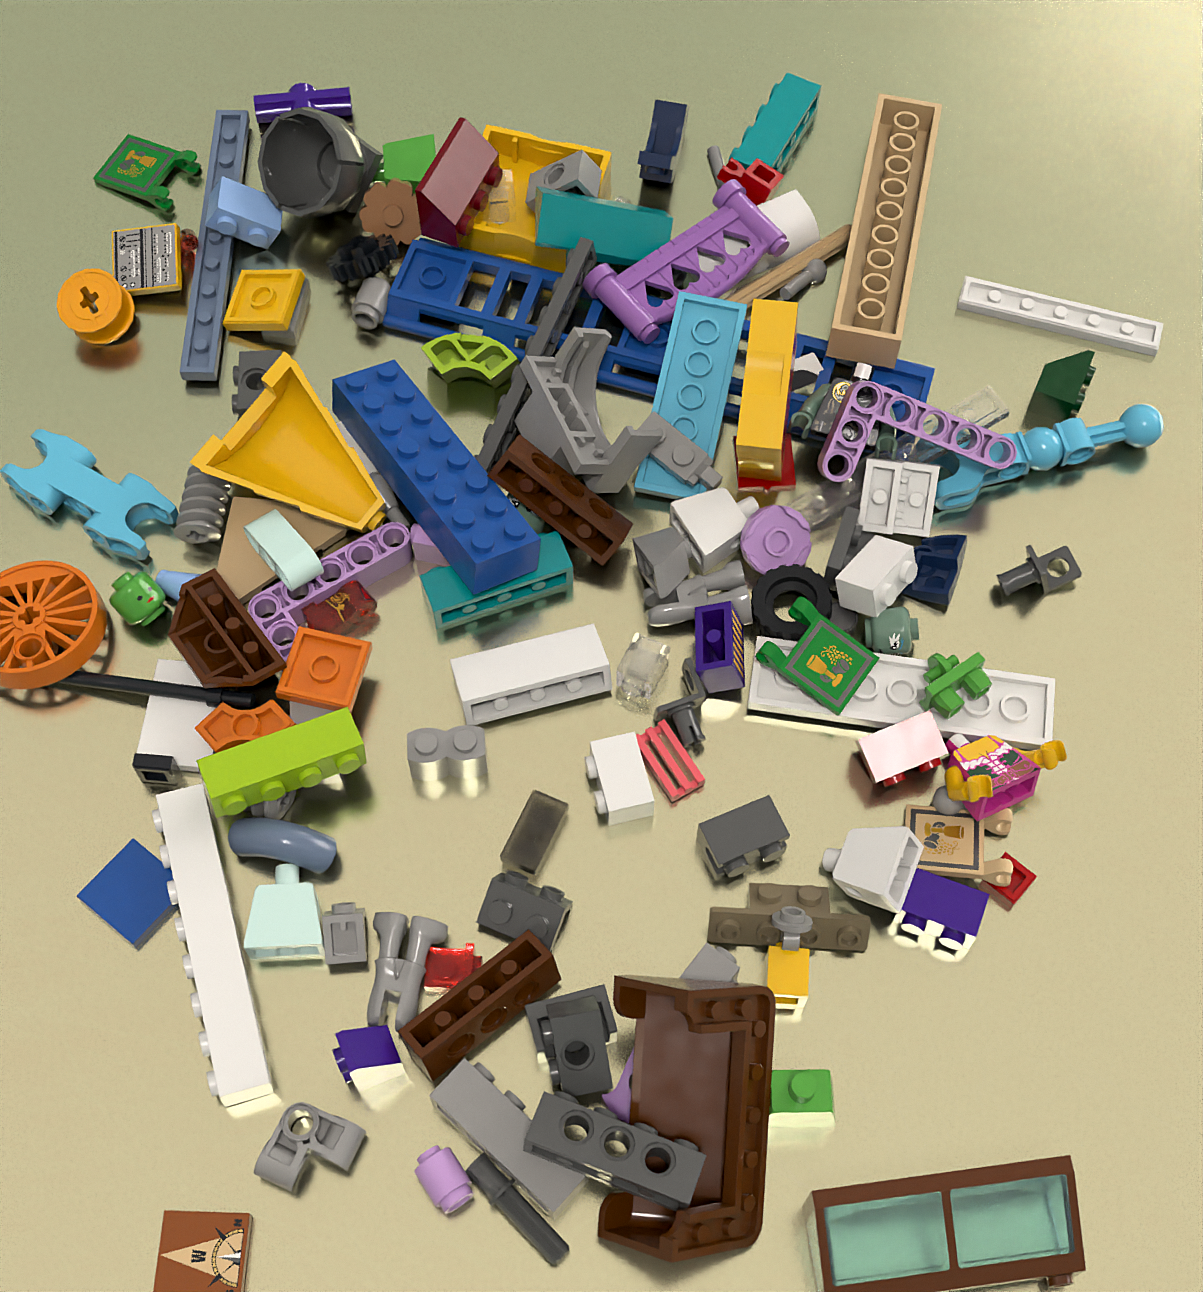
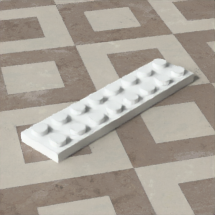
(1014, 709)

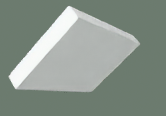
(172, 722)

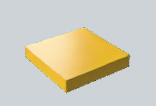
(264, 300)

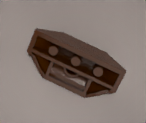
(220, 636)

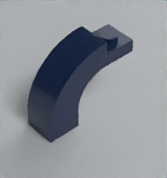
(665, 142)

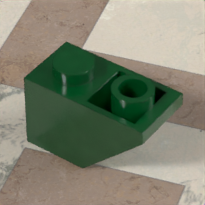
(1060, 386)

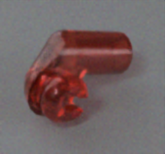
(188, 241)

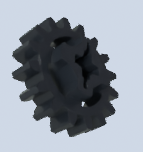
(362, 257)

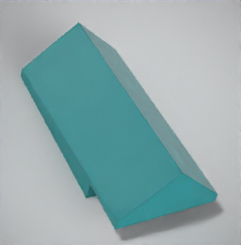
(619, 230)

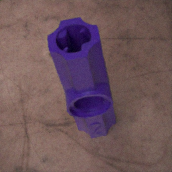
(332, 101)

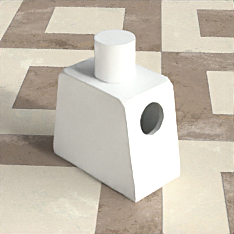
(711, 524)
(876, 865)

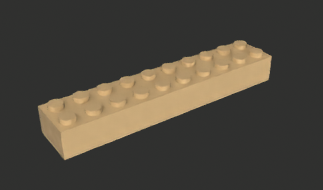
(885, 232)

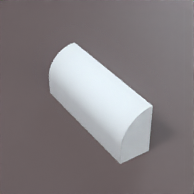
(791, 216)
(531, 674)

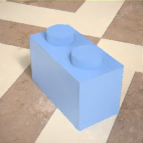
(243, 213)

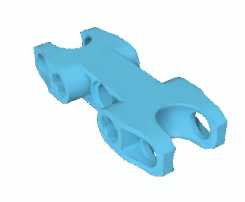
(110, 507)

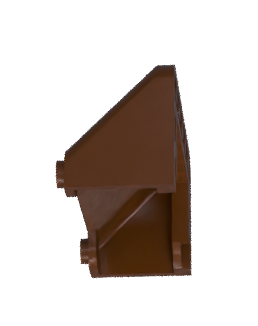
(703, 1080)

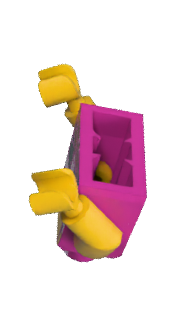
(993, 774)

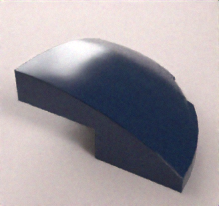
(939, 568)

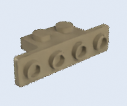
(754, 923)

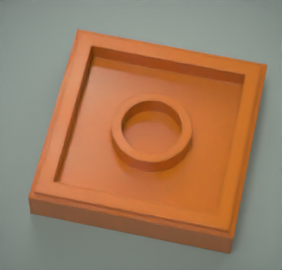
(324, 669)

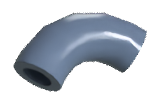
(282, 842)

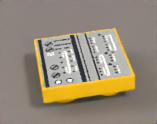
(147, 259)

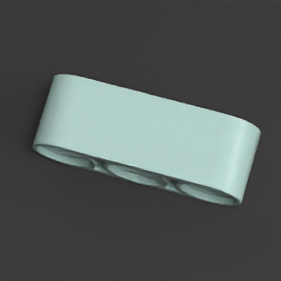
(283, 550)

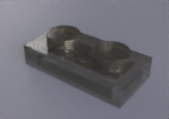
(534, 832)

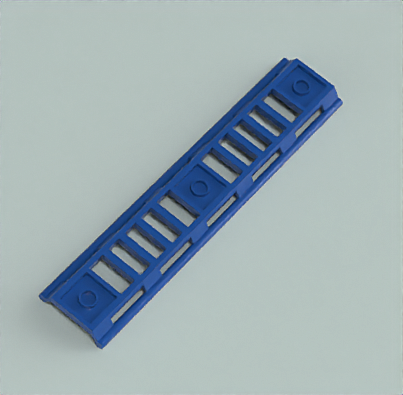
(437, 275)

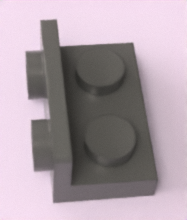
(847, 545)

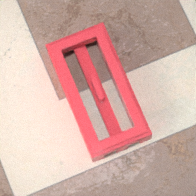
(652, 734)

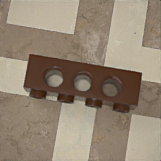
(561, 500)
(480, 1005)

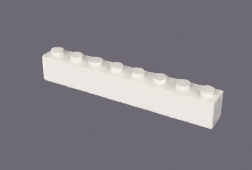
(213, 947)

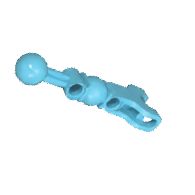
(1042, 449)

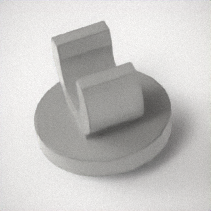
(791, 923)

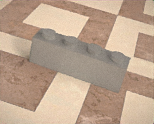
(499, 1129)

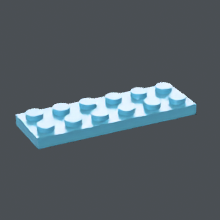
(694, 383)

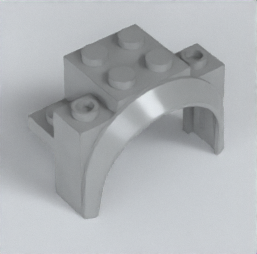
(564, 415)

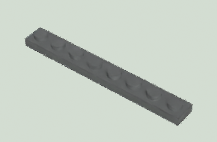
(551, 326)

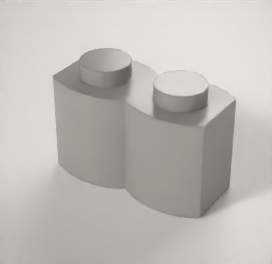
(439, 753)

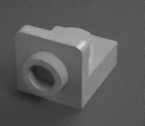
(344, 934)

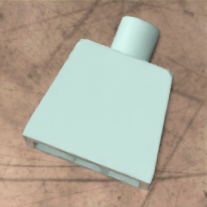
(284, 918)

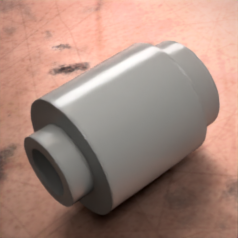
(371, 303)

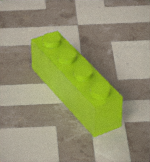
(282, 762)

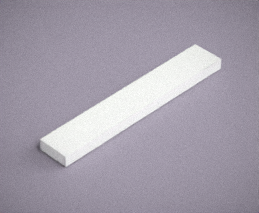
(1060, 316)

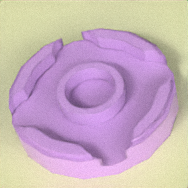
(775, 538)

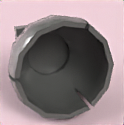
(315, 164)

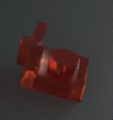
(449, 967)

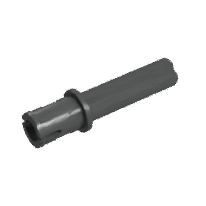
(504, 1194)

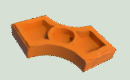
(231, 727)

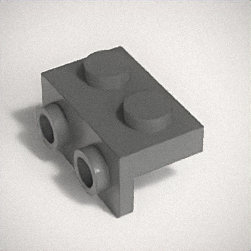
(516, 906)

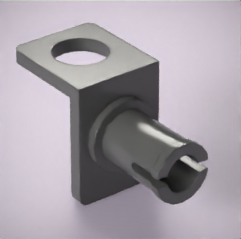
(1036, 571)
(683, 709)

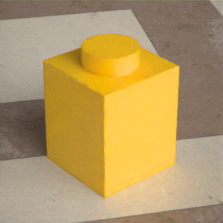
(787, 975)

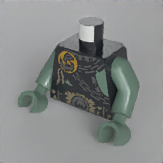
(822, 407)

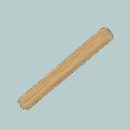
(792, 267)

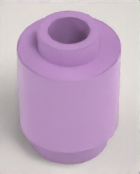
(444, 1178)

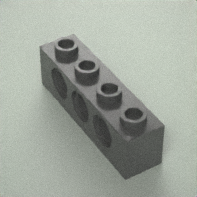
(628, 1173)

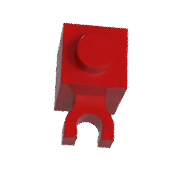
(758, 179)

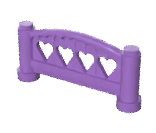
(735, 217)

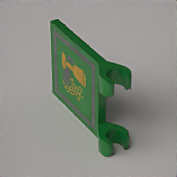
(142, 166)
(823, 661)

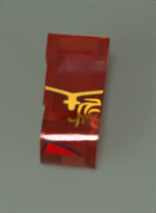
(341, 611)

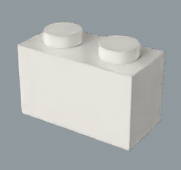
(876, 576)
(620, 778)

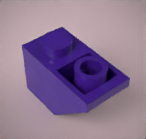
(367, 1056)

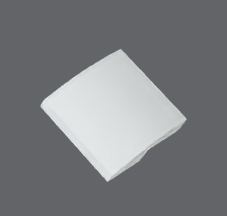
(898, 497)

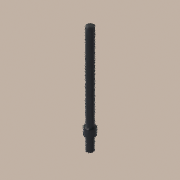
(211, 696)

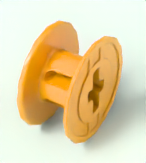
(80, 314)

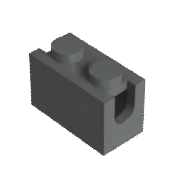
(743, 837)

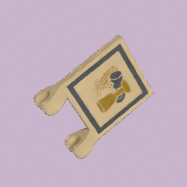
(956, 843)

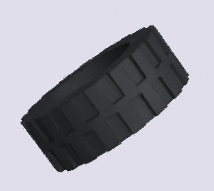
(783, 580)

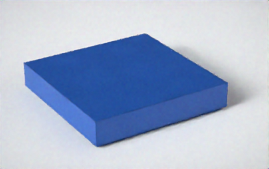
(130, 893)

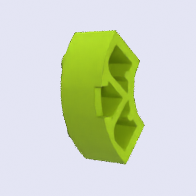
(470, 356)

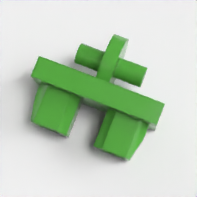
(942, 692)

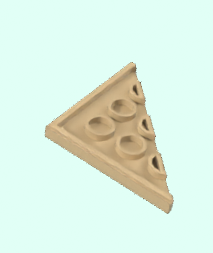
(240, 563)

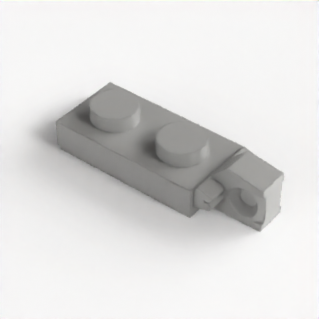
(681, 455)

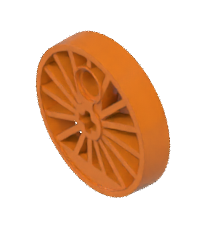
(35, 628)

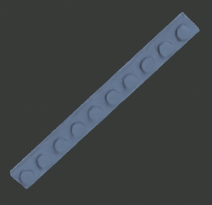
(213, 254)

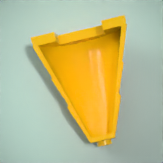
(295, 454)

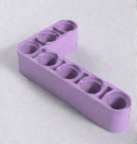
(911, 423)
(339, 564)

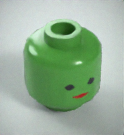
(137, 598)

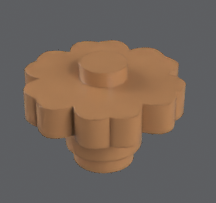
(391, 211)

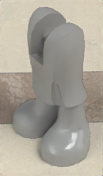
(692, 593)
(400, 979)

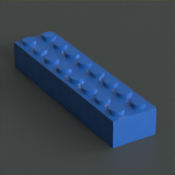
(435, 476)

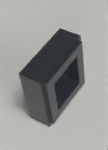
(156, 768)

